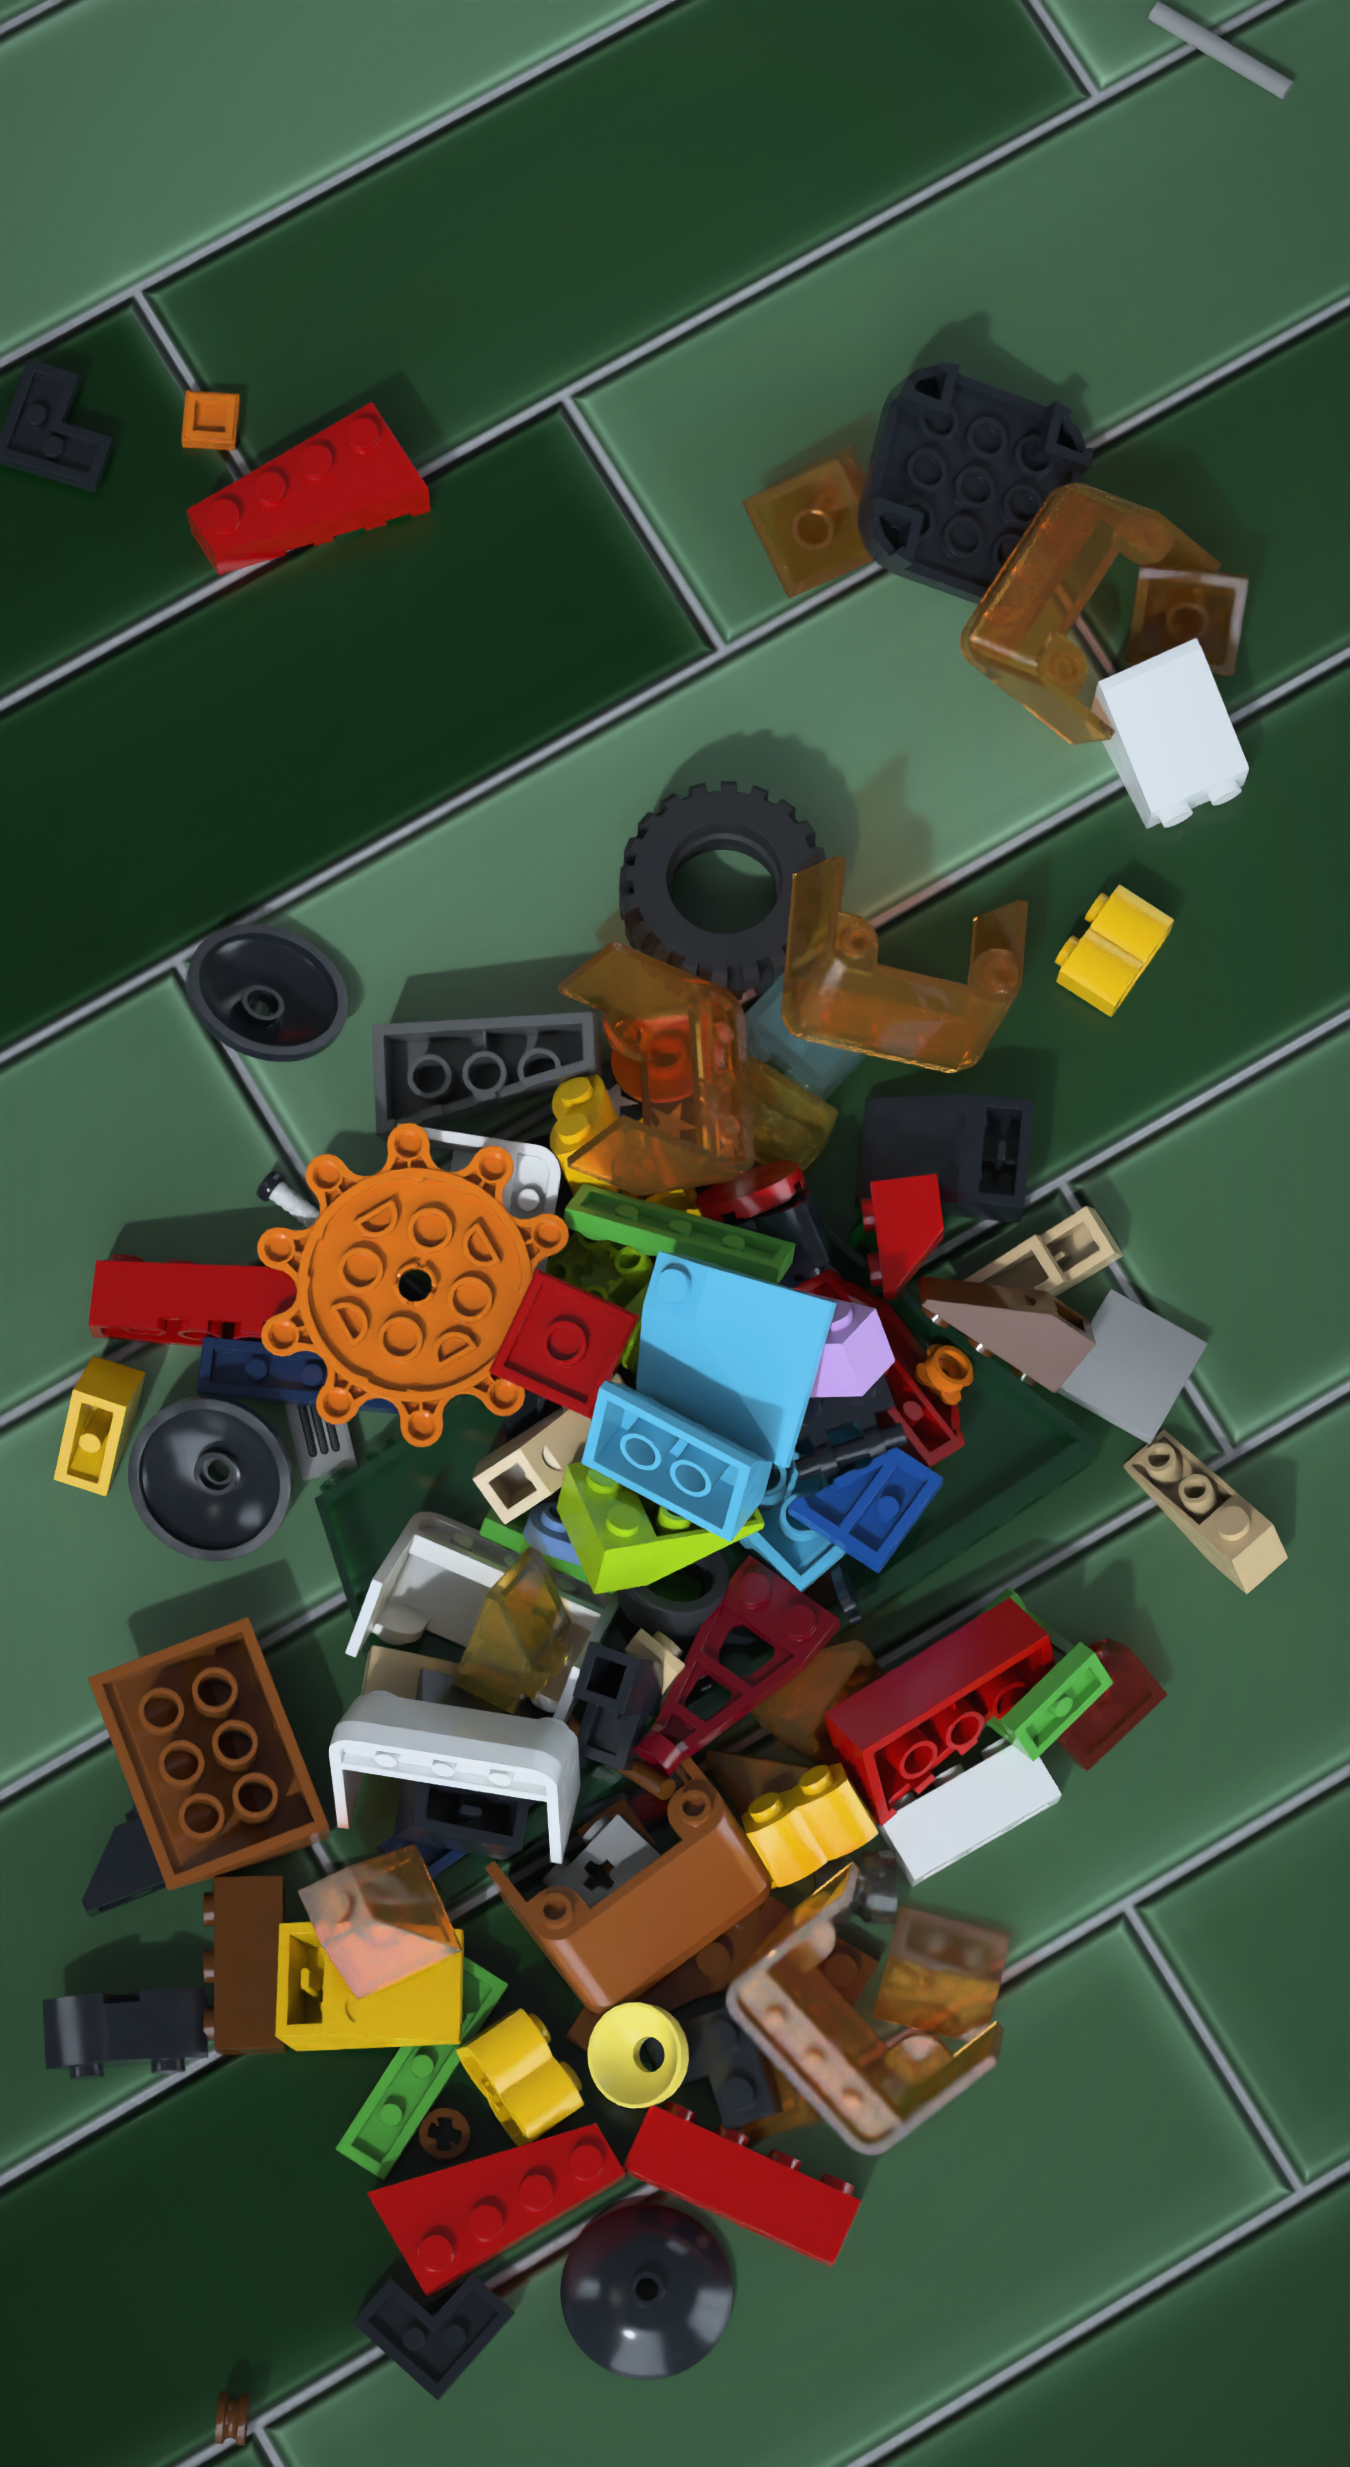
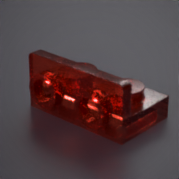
(1116, 1710)

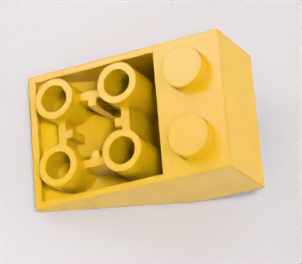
(323, 2013)

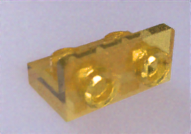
(786, 1118)

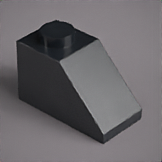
(125, 1869)

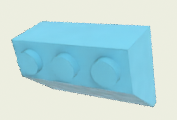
(674, 1460)

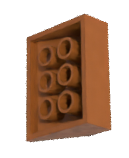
(209, 1756)

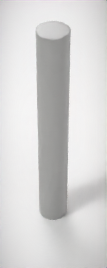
(1220, 50)

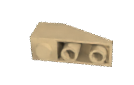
(533, 1462)
(1208, 1511)

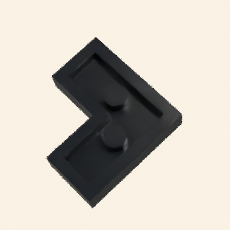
(39, 438)
(733, 2063)
(436, 2347)

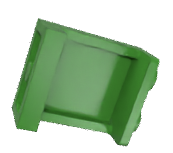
(1057, 1698)

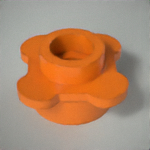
(945, 1372)

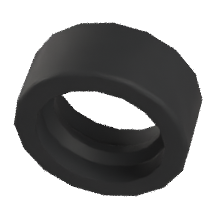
(675, 1618)

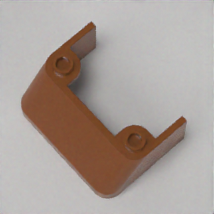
(659, 1913)

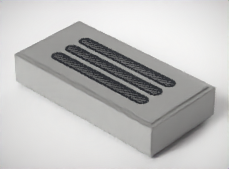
(319, 1445)

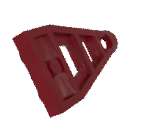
(776, 1614)

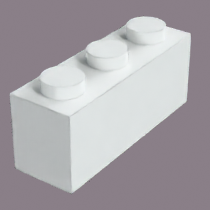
(967, 1810)

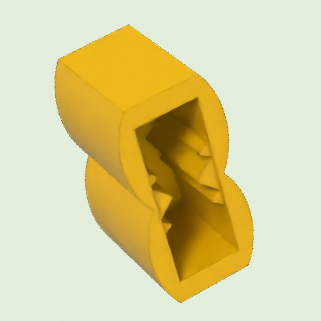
(1113, 950)
(581, 1114)
(808, 1824)
(521, 2076)

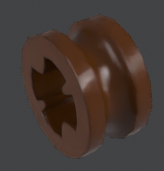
(430, 2144)
(232, 2418)

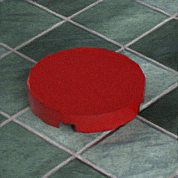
(752, 1192)

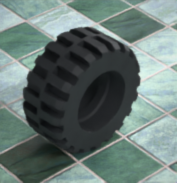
(702, 825)

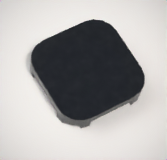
(961, 477)

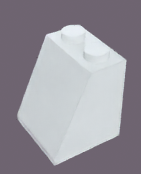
(1171, 735)

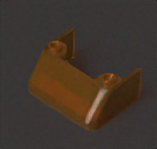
(1044, 586)
(852, 1003)
(690, 1075)
(825, 2046)

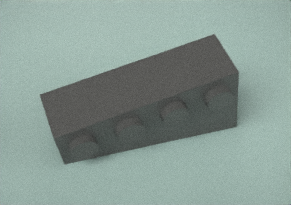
(472, 1066)

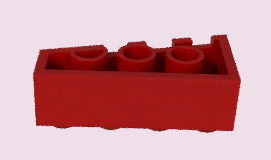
(315, 491)
(185, 1300)
(936, 1704)
(487, 2205)

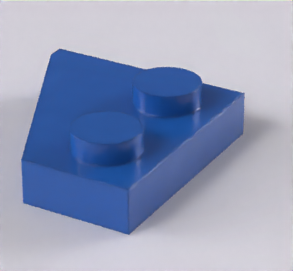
(870, 1507)

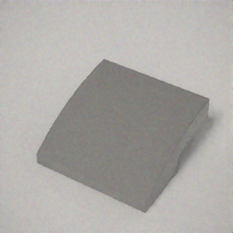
(1133, 1367)

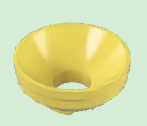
(616, 2057)

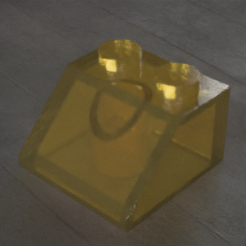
(516, 1636)

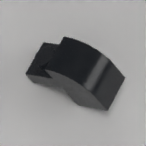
(620, 1697)

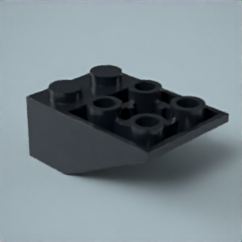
(968, 1140)
(455, 1816)

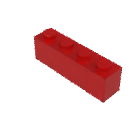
(742, 2185)

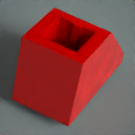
(906, 1227)

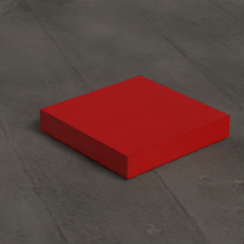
(564, 1343)

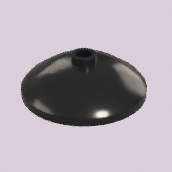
(267, 993)
(192, 1503)
(638, 2335)

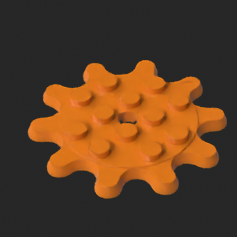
(352, 1269)

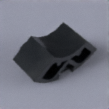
(125, 2030)

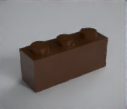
(244, 1963)

